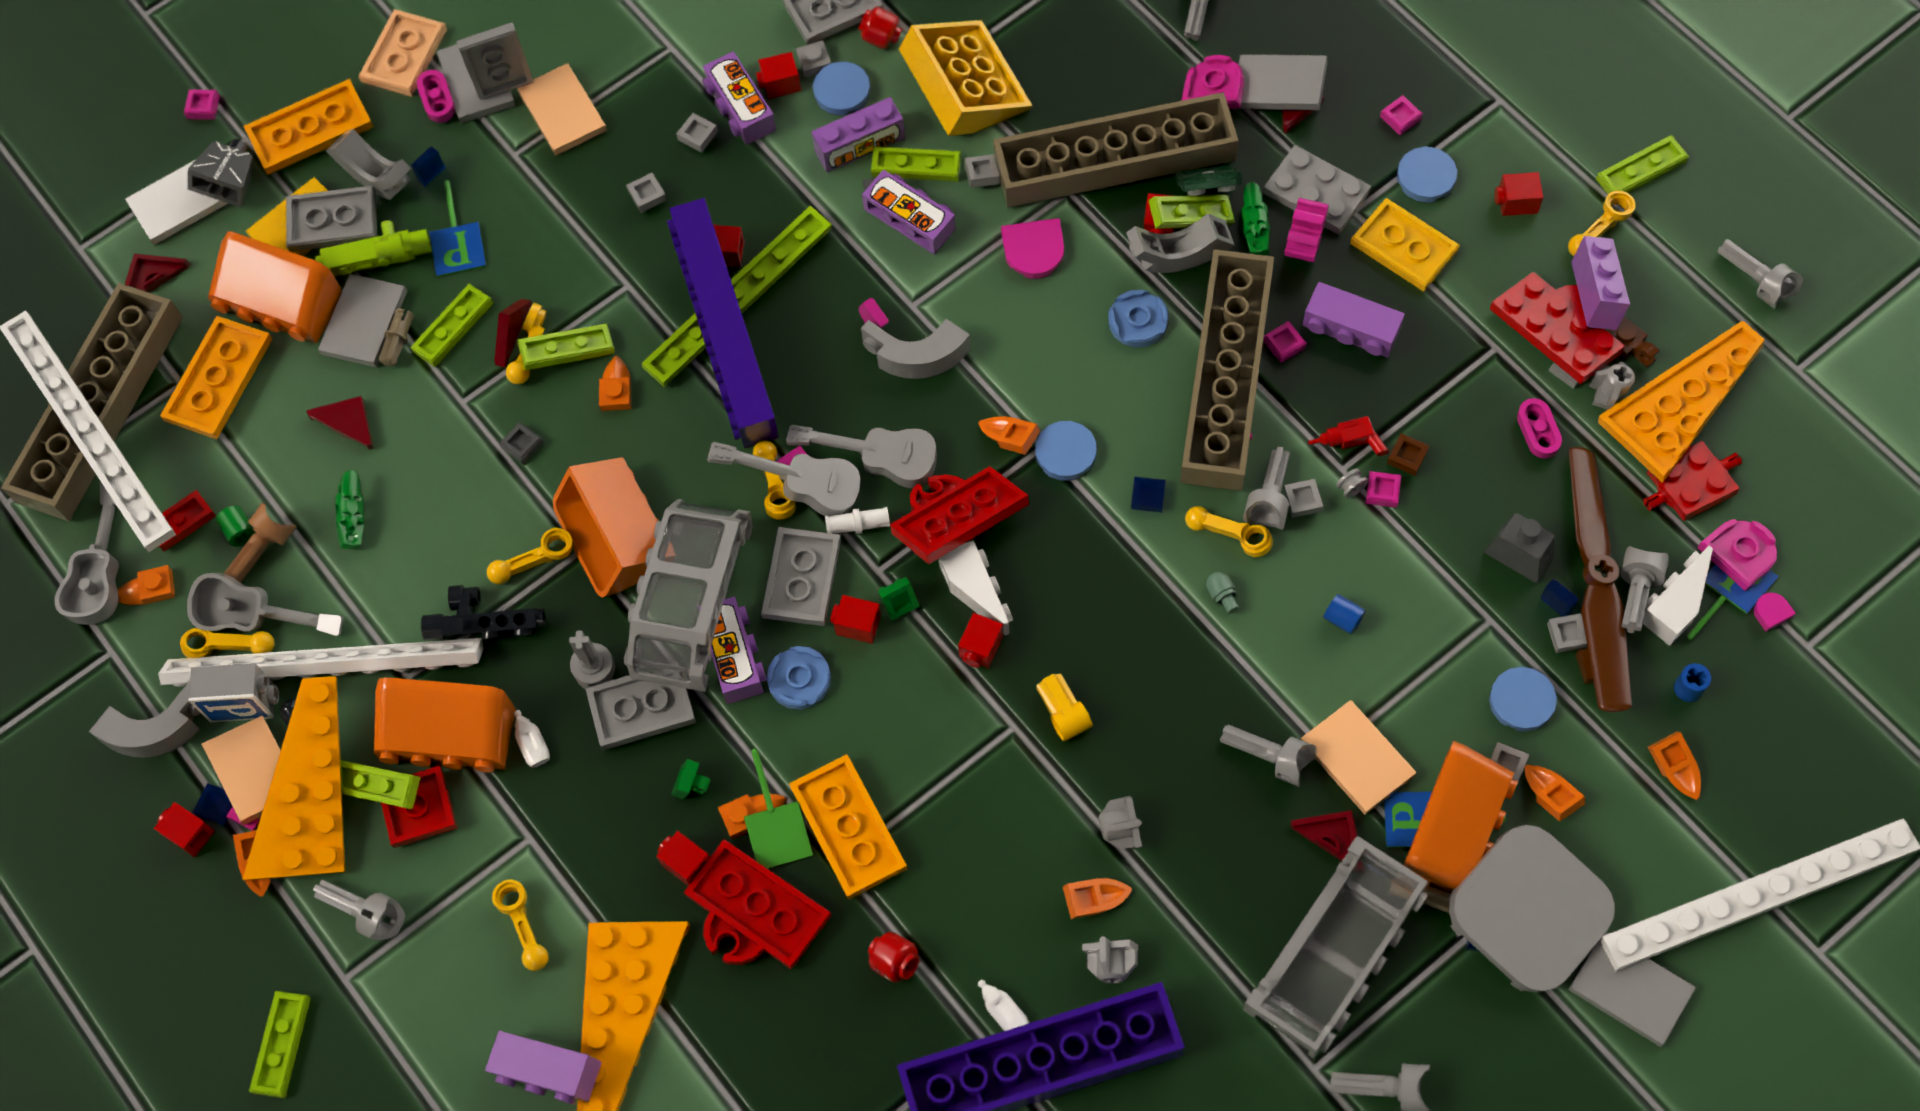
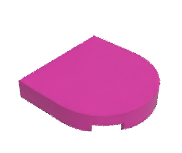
(1215, 76)
(1033, 247)
(1742, 551)

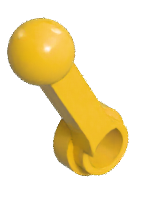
(1608, 219)
(533, 326)
(775, 486)
(1198, 519)
(501, 571)
(257, 643)
(534, 955)

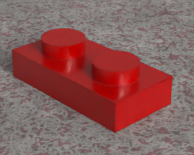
(186, 517)

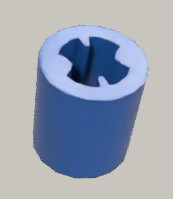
(1344, 614)
(1692, 682)

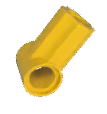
(1066, 713)

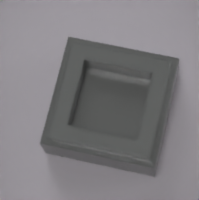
(521, 443)

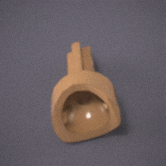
(266, 532)

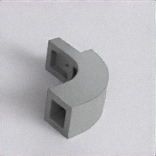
(368, 166)
(1182, 248)
(917, 358)
(148, 736)

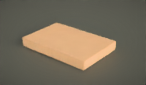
(402, 52)
(562, 109)
(1359, 757)
(245, 766)

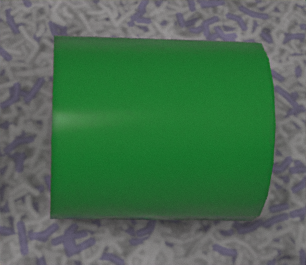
(234, 525)

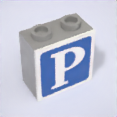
(232, 692)

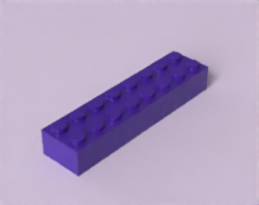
(721, 324)
(1047, 1056)

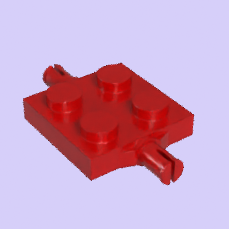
(1695, 482)

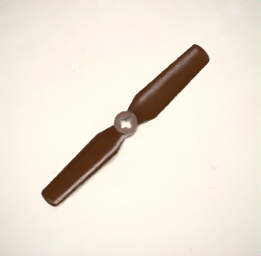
(1601, 603)

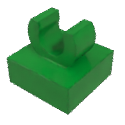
(898, 598)
(689, 781)

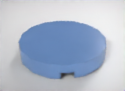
(841, 88)
(1426, 174)
(1138, 318)
(1065, 450)
(799, 677)
(1522, 699)

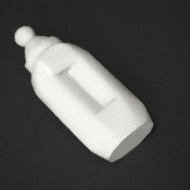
(530, 741)
(1002, 1007)

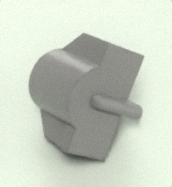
(1611, 384)
(1120, 823)
(1111, 959)

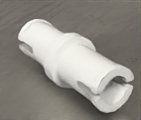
(857, 521)

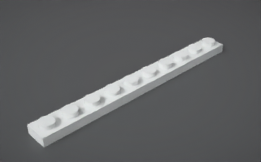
(88, 431)
(337, 660)
(1759, 894)

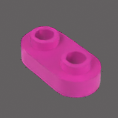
(436, 98)
(1540, 430)

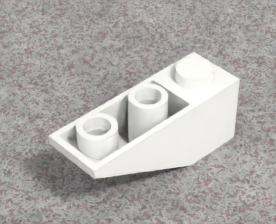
(969, 582)
(1680, 602)

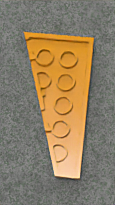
(1673, 408)
(304, 805)
(621, 998)

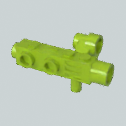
(375, 251)

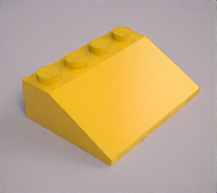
(963, 75)

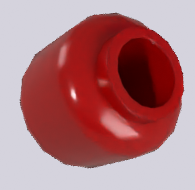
(880, 27)
(893, 957)

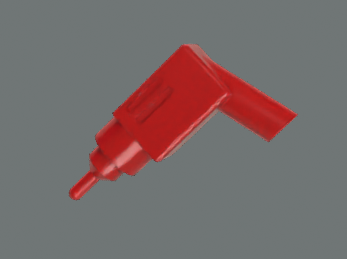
(1352, 434)

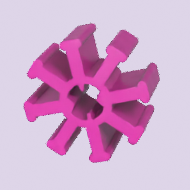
(1306, 229)

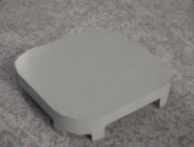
(1531, 908)

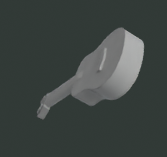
(901, 455)
(823, 484)
(90, 587)
(224, 603)

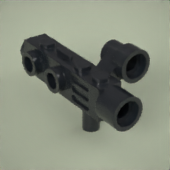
(489, 624)

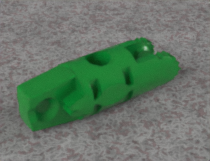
(1256, 220)
(349, 511)

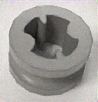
(1352, 483)

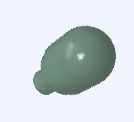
(1222, 591)

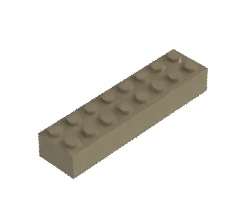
(1115, 149)
(1227, 370)
(111, 375)

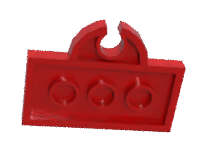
(1557, 326)
(956, 511)
(754, 909)

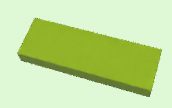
(917, 163)
(1643, 166)
(1186, 210)
(451, 325)
(566, 346)
(379, 784)
(279, 1044)

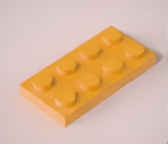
(307, 126)
(216, 377)
(848, 826)

